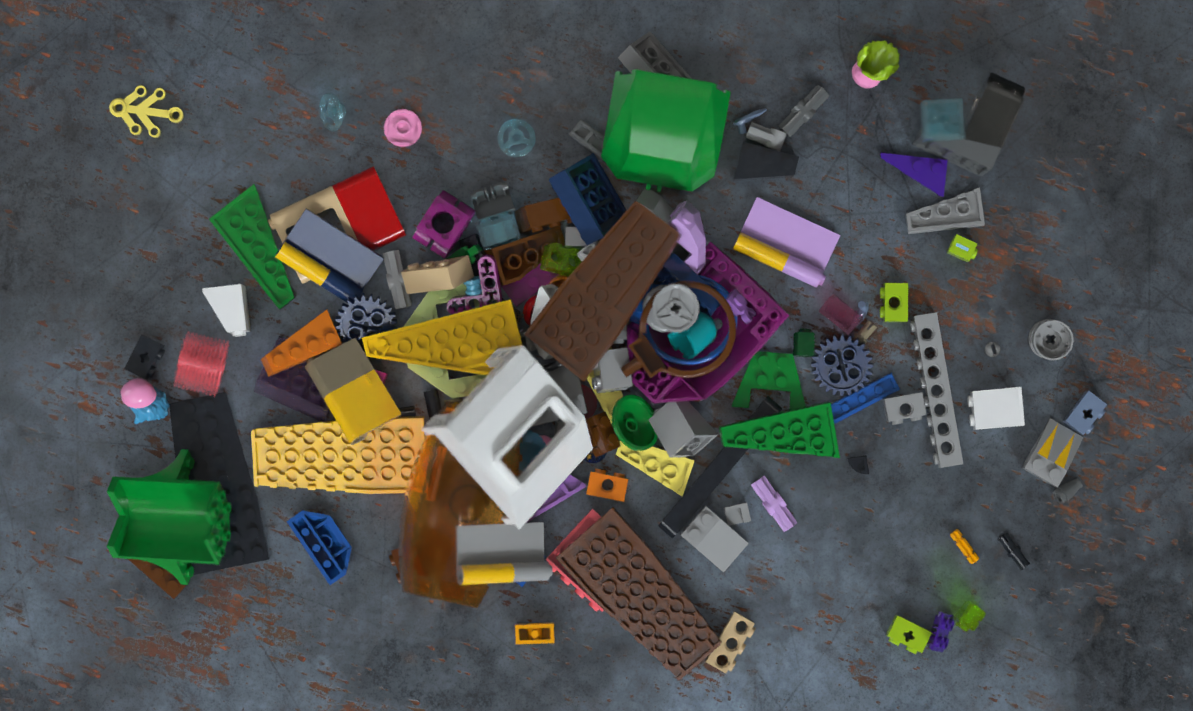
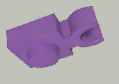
(738, 306)

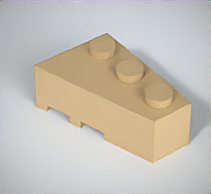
(437, 275)

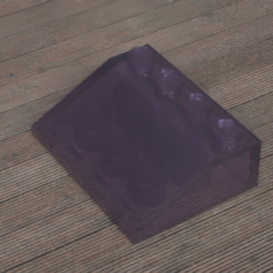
(293, 389)

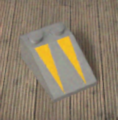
(1052, 453)

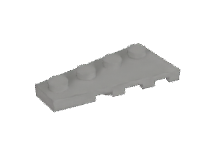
(955, 213)

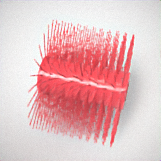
(201, 364)

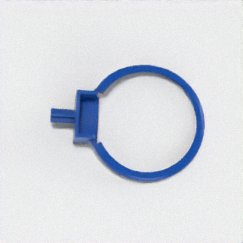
(636, 319)

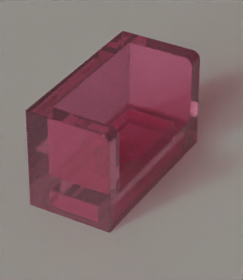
(841, 314)

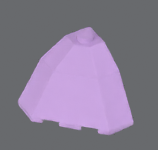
(688, 223)

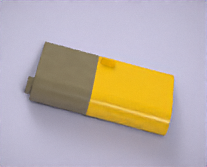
(352, 390)

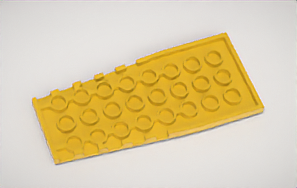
(323, 458)

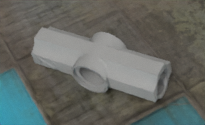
(395, 280)

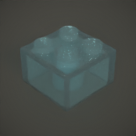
(942, 120)
(498, 231)

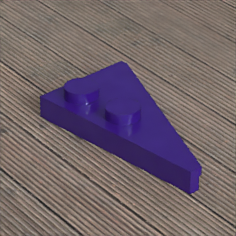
(926, 171)

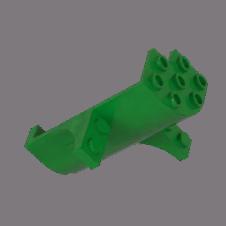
(170, 519)

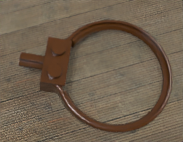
(649, 359)

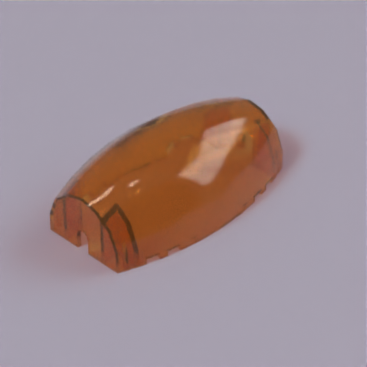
(435, 502)

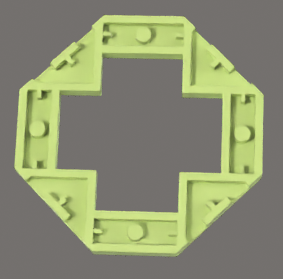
(435, 376)

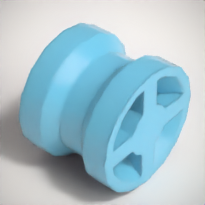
(473, 286)

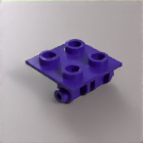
(940, 640)

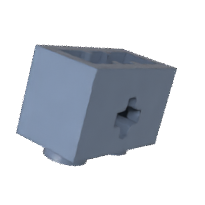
(1075, 418)

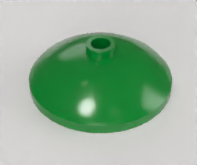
(632, 422)

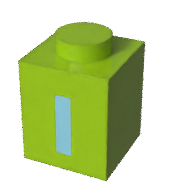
(962, 248)

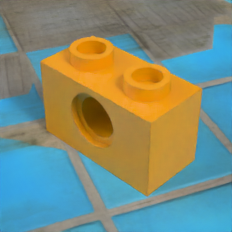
(534, 633)

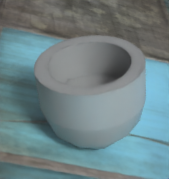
(988, 350)

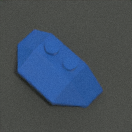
(323, 543)

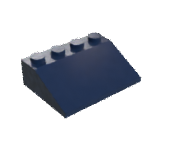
(588, 198)

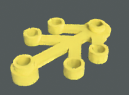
(142, 110)

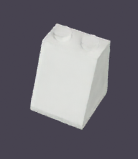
(230, 307)
(996, 408)

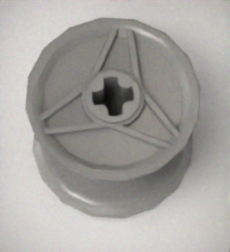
(673, 308)

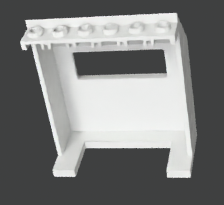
(497, 417)

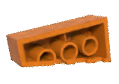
(310, 341)

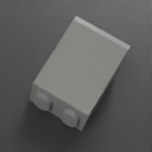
(681, 429)

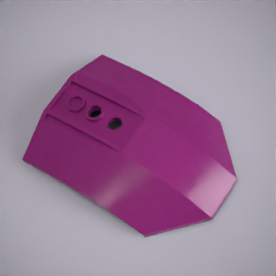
(748, 338)

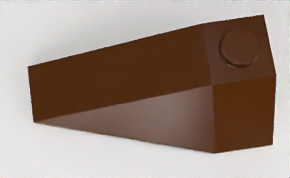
(523, 255)

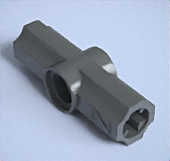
(803, 111)

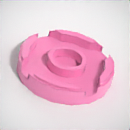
(403, 128)

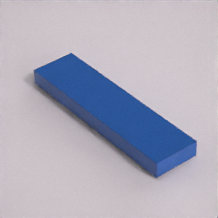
(864, 397)

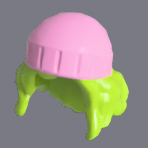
(875, 63)

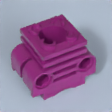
(443, 243)

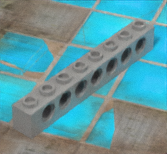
(931, 322)

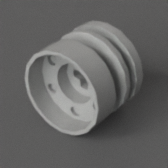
(1061, 341)

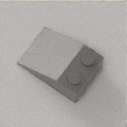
(714, 539)

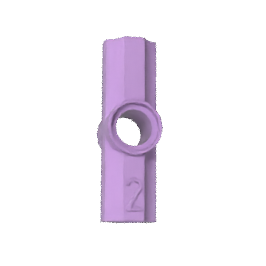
(774, 503)

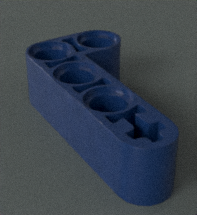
(675, 271)

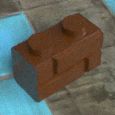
(602, 434)

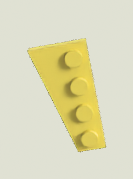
(658, 465)

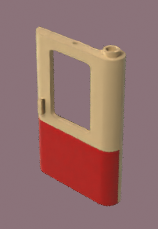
(360, 206)

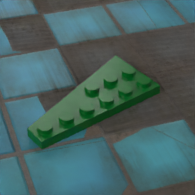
(250, 237)
(793, 431)

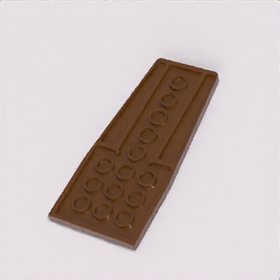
(604, 291)

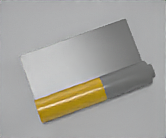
(501, 554)

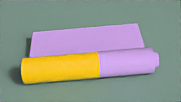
(786, 242)

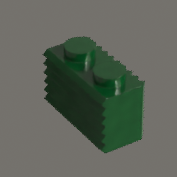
(803, 343)

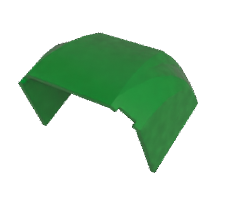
(664, 130)

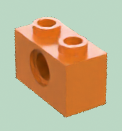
(616, 493)

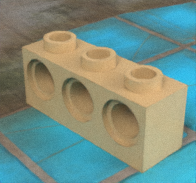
(730, 632)

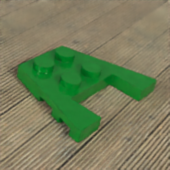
(770, 372)

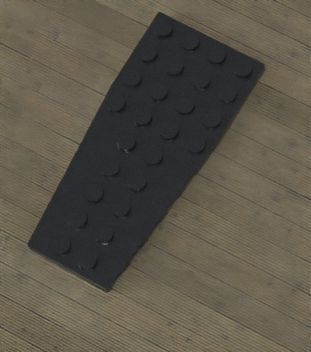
(210, 435)

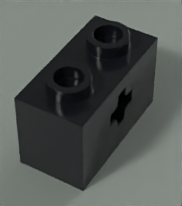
(144, 346)

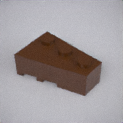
(540, 215)

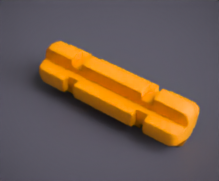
(964, 546)

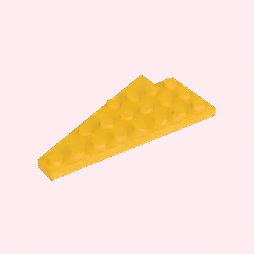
(452, 341)

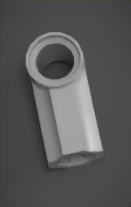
(770, 138)

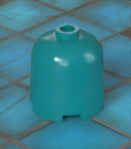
(695, 338)

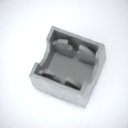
(608, 372)

